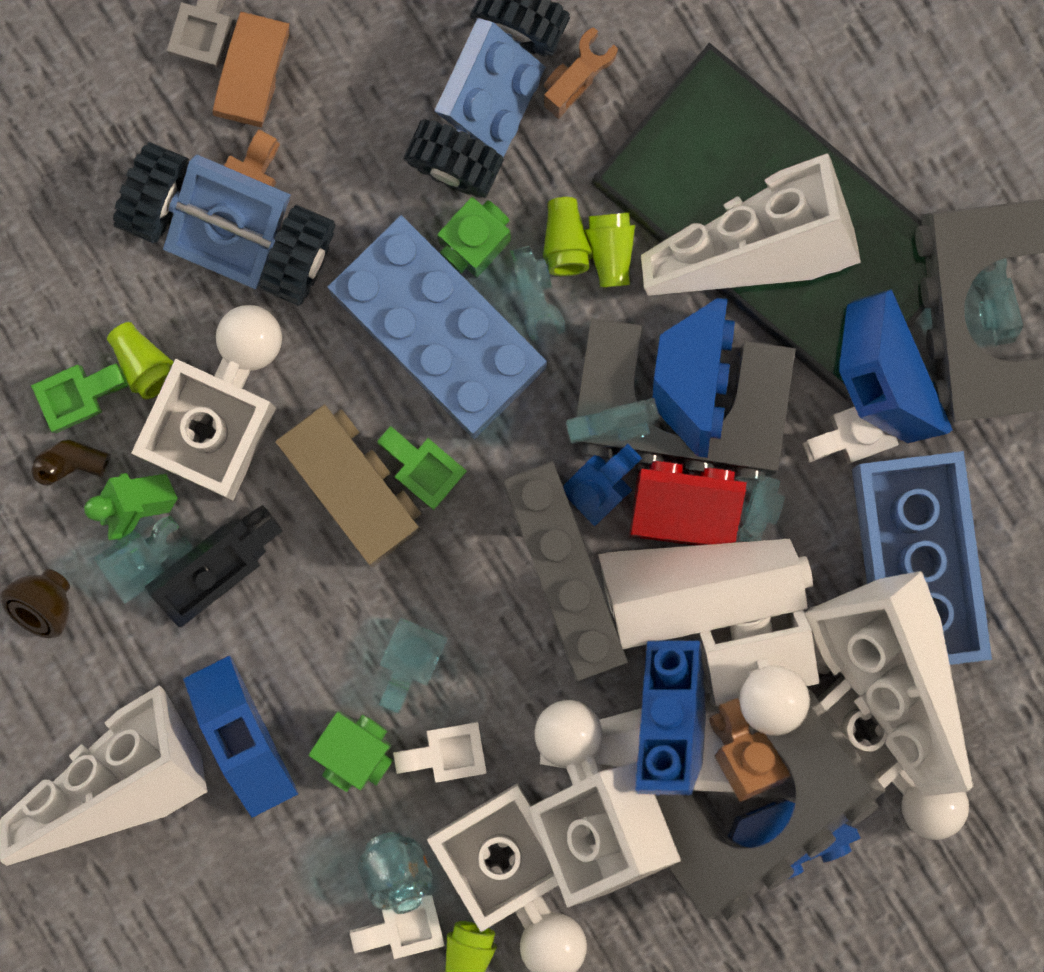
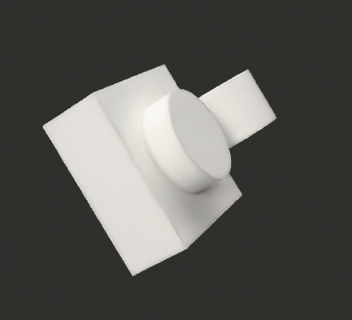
(852, 436)
(451, 752)
(405, 932)

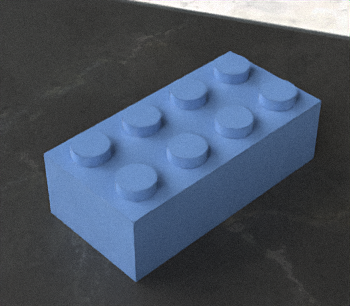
(437, 327)
(921, 519)

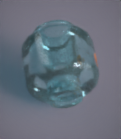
(395, 873)

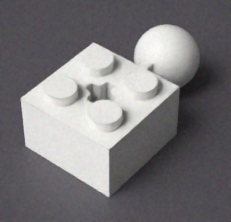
(247, 342)
(765, 667)
(927, 816)
(599, 828)
(491, 893)

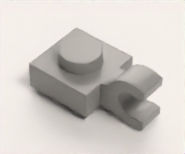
(200, 32)

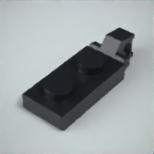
(213, 566)

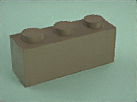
(350, 483)

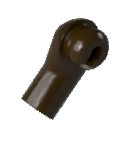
(65, 458)

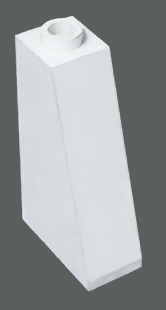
(701, 587)

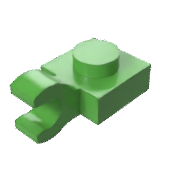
(73, 396)
(426, 470)

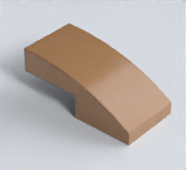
(251, 69)

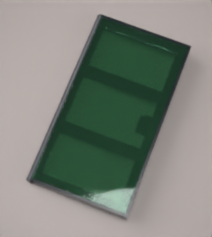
(720, 140)

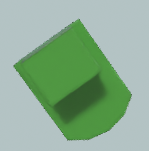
(128, 500)

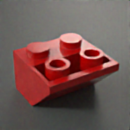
(686, 506)

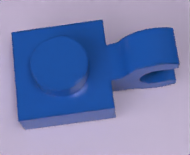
(599, 485)

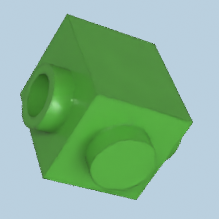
(474, 236)
(352, 752)

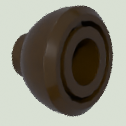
(38, 603)

